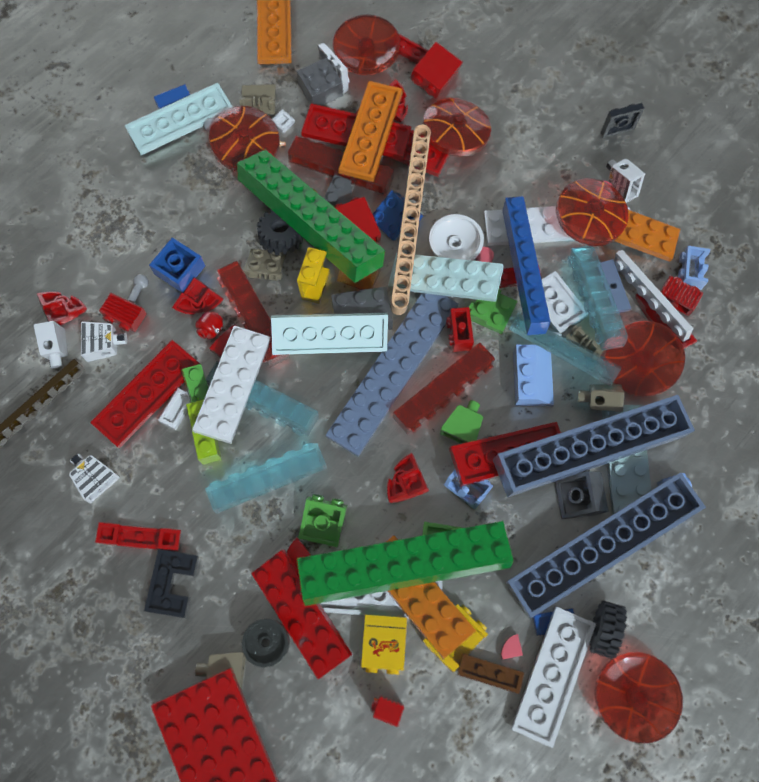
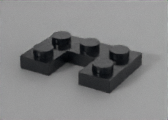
(159, 594)

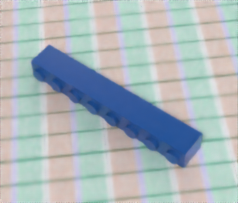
(525, 266)

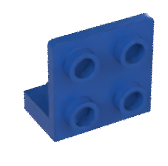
(390, 213)

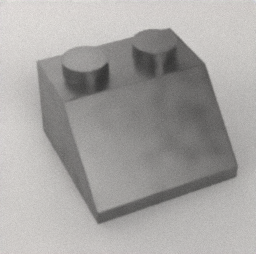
(582, 495)

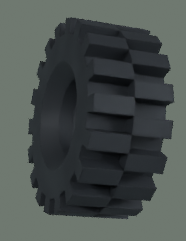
(276, 241)
(609, 629)

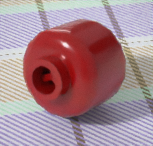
(209, 325)

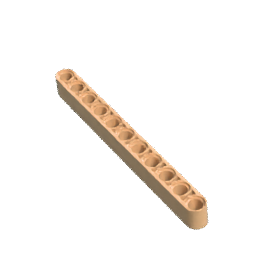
(410, 226)

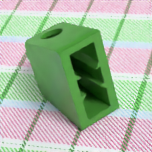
(463, 423)

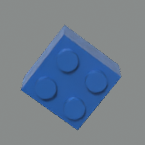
(177, 265)

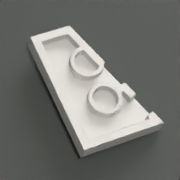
(339, 67)

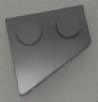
(339, 191)

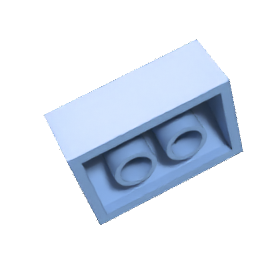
(532, 376)

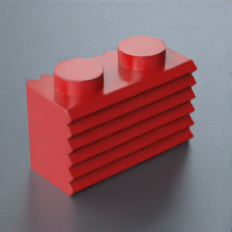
(681, 295)
(122, 312)
(387, 710)

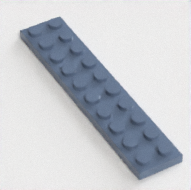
(390, 373)

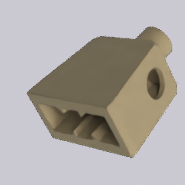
(611, 397)
(222, 662)

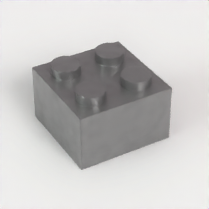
(320, 82)

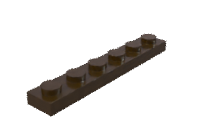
(37, 401)

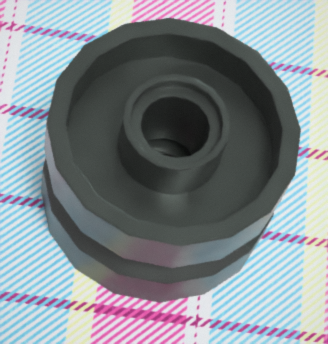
(253, 647)

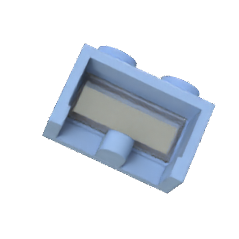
(693, 266)
(472, 493)

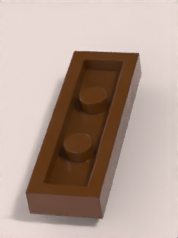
(490, 673)

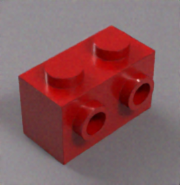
(461, 329)

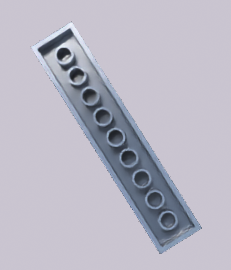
(592, 445)
(605, 545)

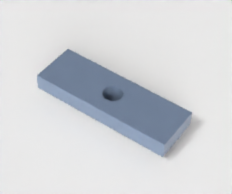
(614, 281)

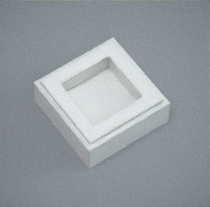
(283, 121)

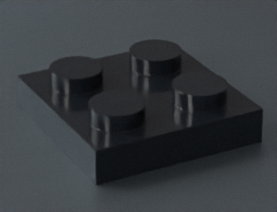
(622, 119)

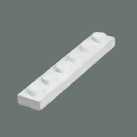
(653, 296)

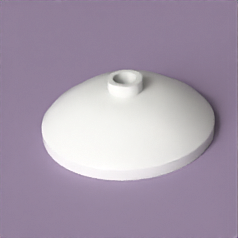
(456, 230)

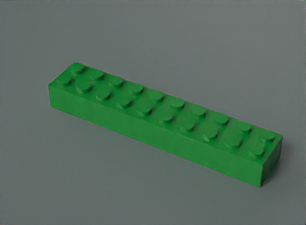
(311, 215)
(404, 563)

